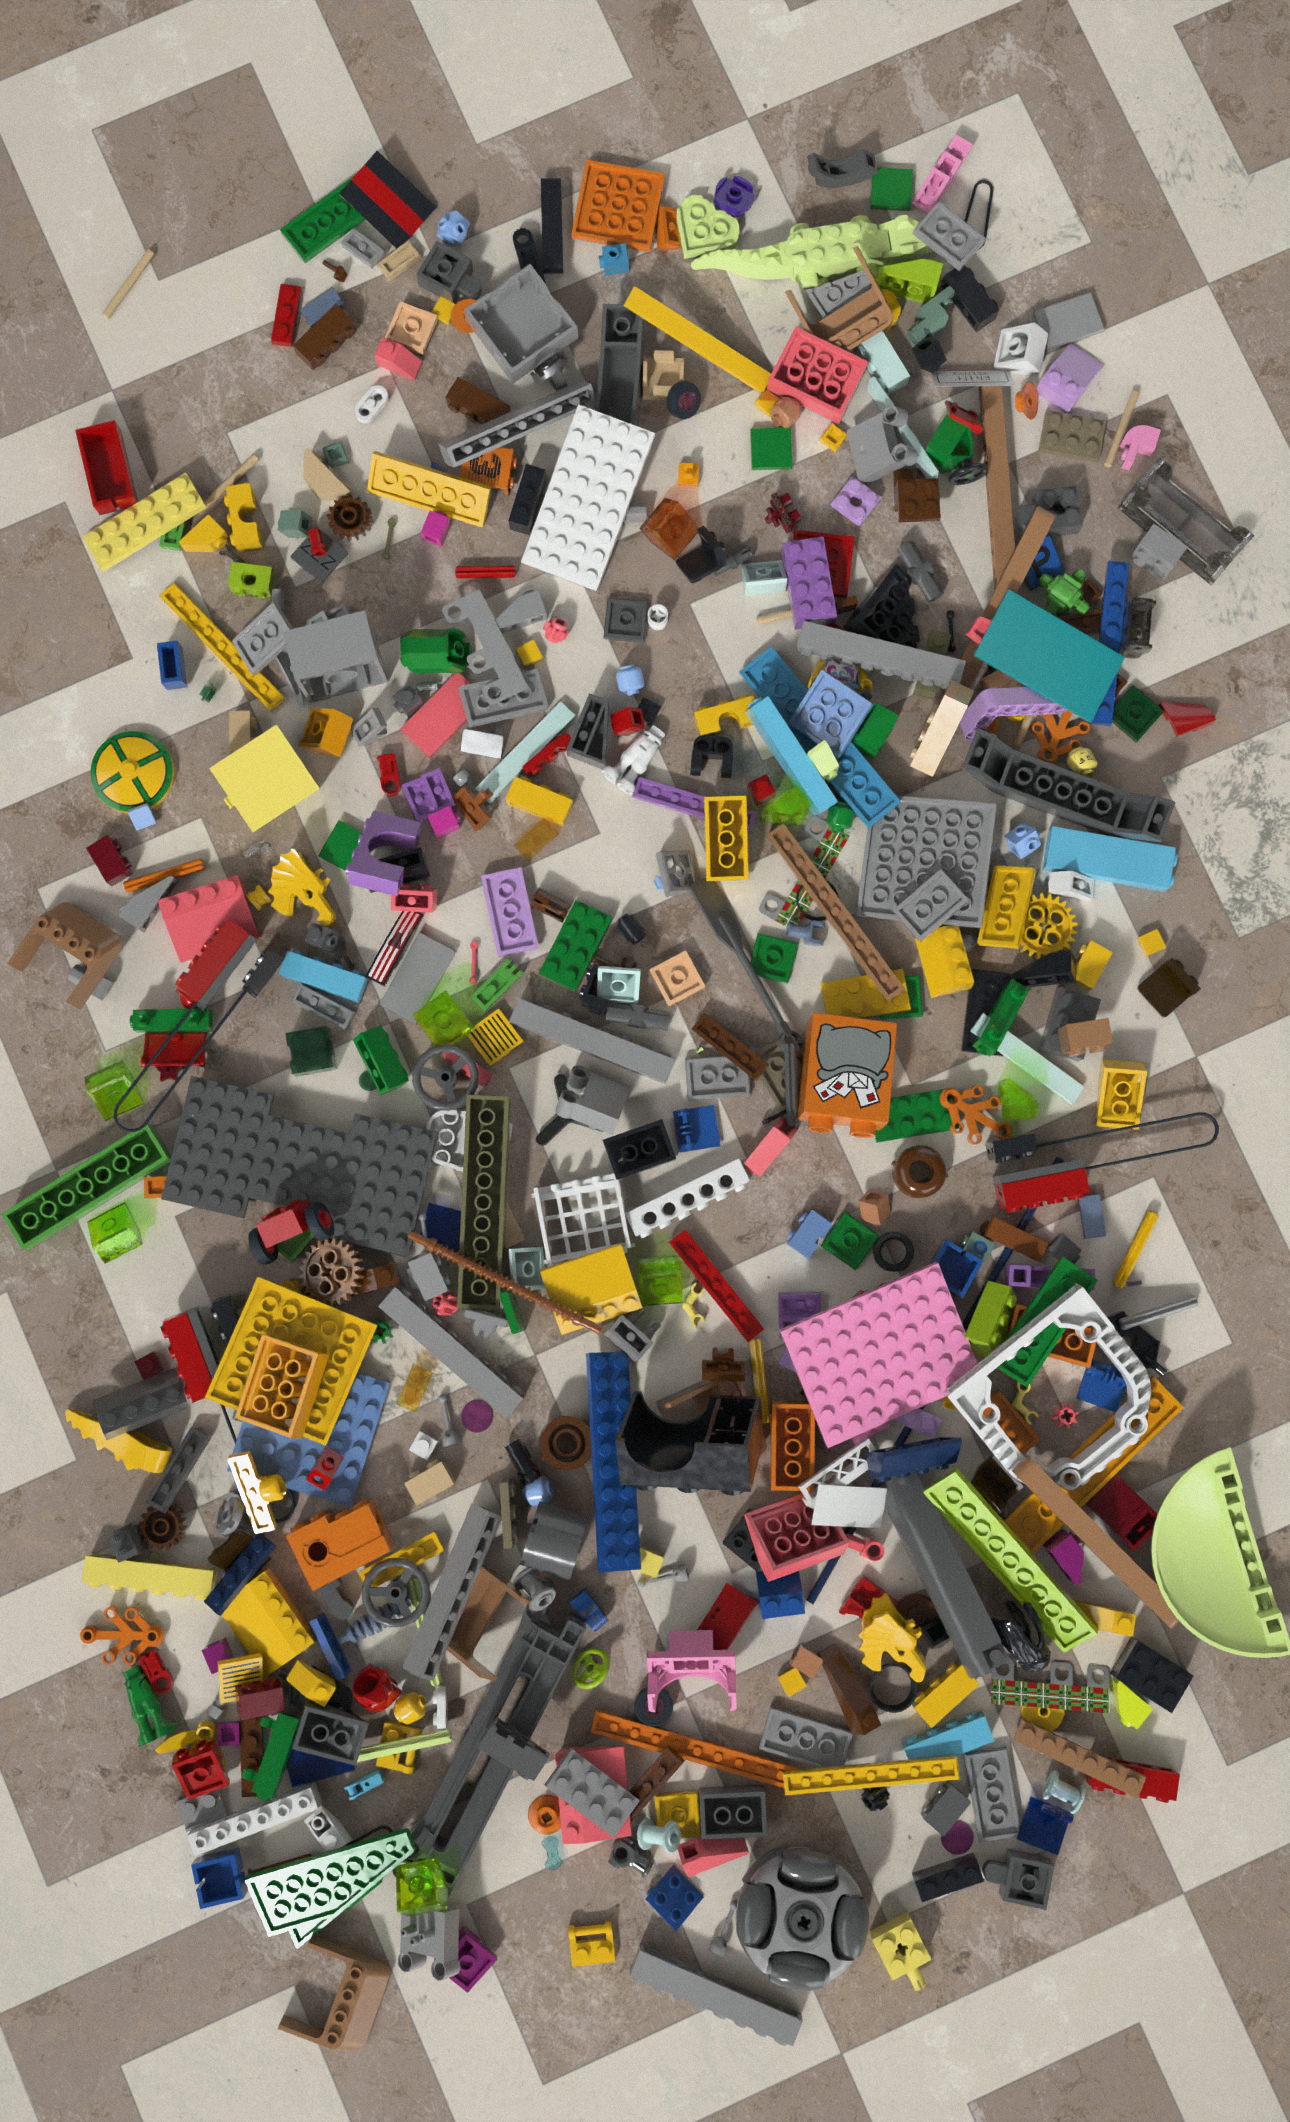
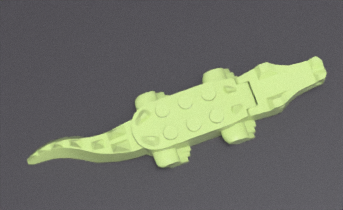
(823, 252)

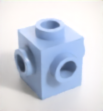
(452, 228)
(1023, 840)

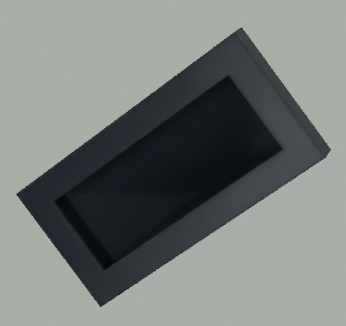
(935, 1634)

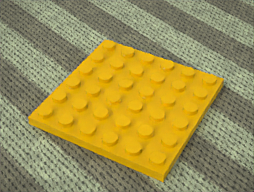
(302, 1321)

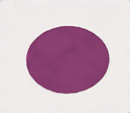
(476, 1416)
(958, 1838)

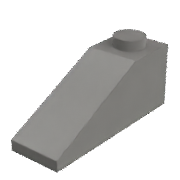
(522, 612)
(144, 906)

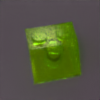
(787, 809)
(443, 1020)
(109, 1086)
(1016, 1102)
(114, 1233)
(660, 1280)
(421, 1888)

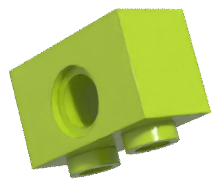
(242, 572)

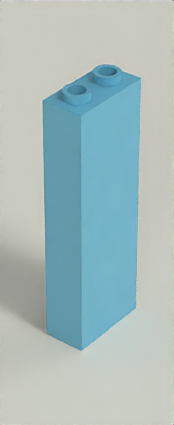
(790, 754)
(1110, 858)

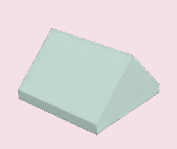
(764, 577)
(618, 984)
(526, 1266)

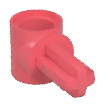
(863, 1545)

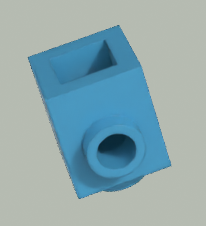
(614, 259)

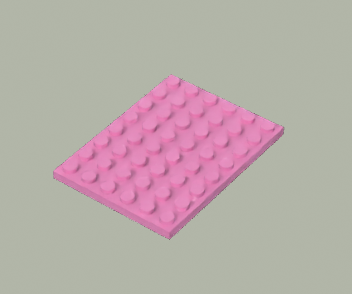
(879, 1354)

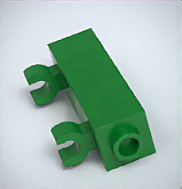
(1000, 1018)
(167, 1019)
(276, 1755)

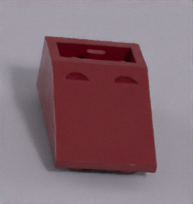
(1123, 1512)

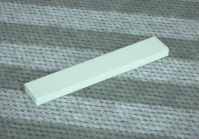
(904, 433)
(531, 745)
(1035, 1065)

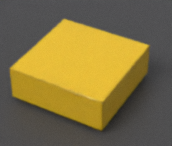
(443, 310)
(833, 437)
(529, 653)
(1151, 942)
(792, 1681)

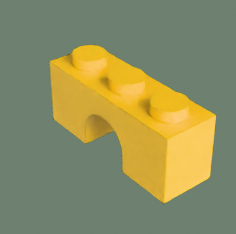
(240, 500)
(708, 718)

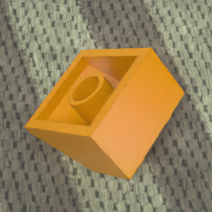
(326, 732)

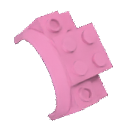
(688, 1656)

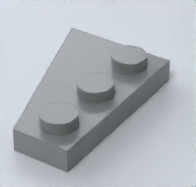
(838, 293)

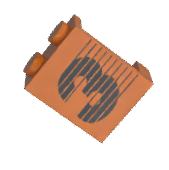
(492, 469)

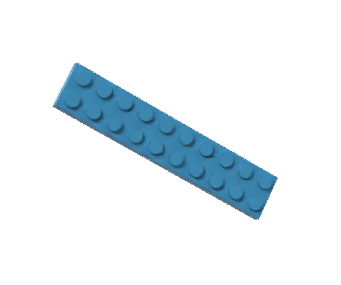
(856, 778)

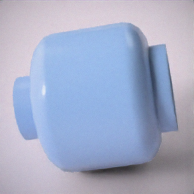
(630, 679)
(538, 1490)

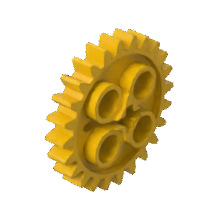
(1062, 931)

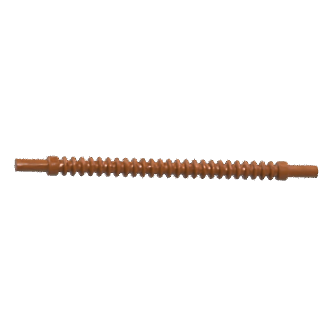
(576, 1318)

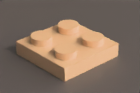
(411, 327)
(677, 978)

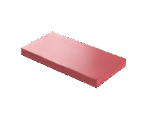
(437, 717)

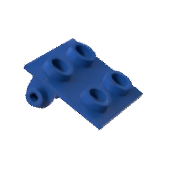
(696, 1128)
(1102, 1386)
(674, 1898)

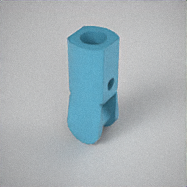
(367, 1783)

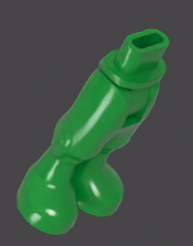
(144, 1702)

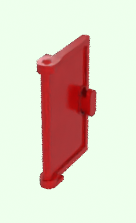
(968, 418)
(176, 1051)
(729, 1620)

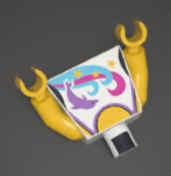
(849, 675)

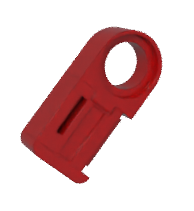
(389, 772)
(154, 1669)

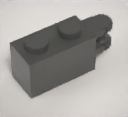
(127, 1542)

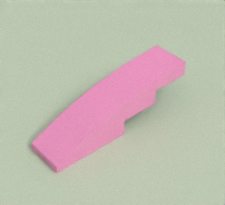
(942, 174)

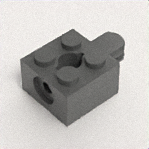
(455, 271)
(1060, 501)
(1022, 1878)

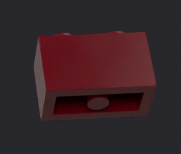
(109, 860)
(259, 1698)

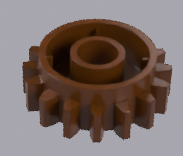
(354, 527)
(155, 1535)

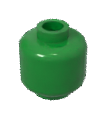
(840, 817)

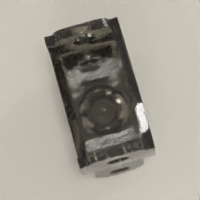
(1136, 627)

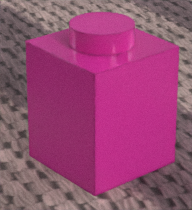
(435, 528)
(444, 821)

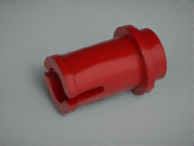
(318, 547)

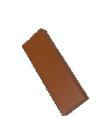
(1016, 1239)

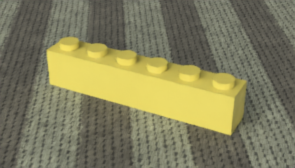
(149, 1575)

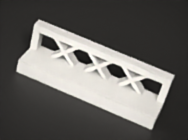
(842, 1476)

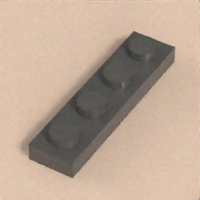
(178, 1469)

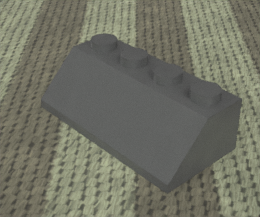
(140, 1404)

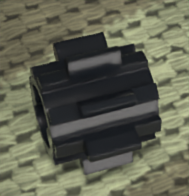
(875, 1798)

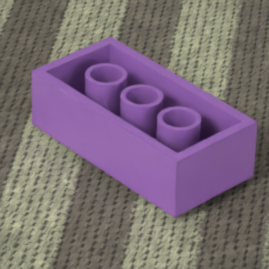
(808, 582)

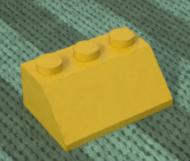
(945, 961)

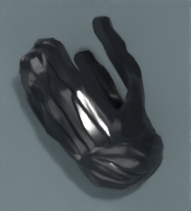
(1018, 1638)

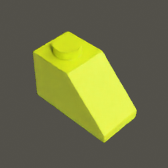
(1129, 1705)

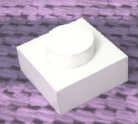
(423, 1445)

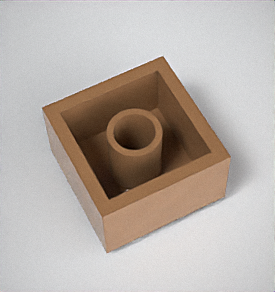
(1084, 1036)

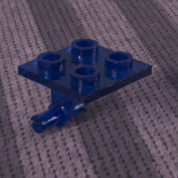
(1044, 1825)

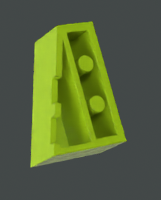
(991, 1318)

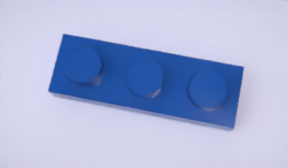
(330, 1646)

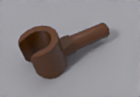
(340, 274)

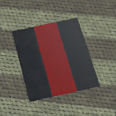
(387, 200)

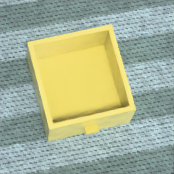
(264, 778)

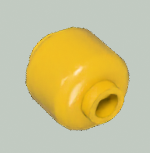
(410, 1707)

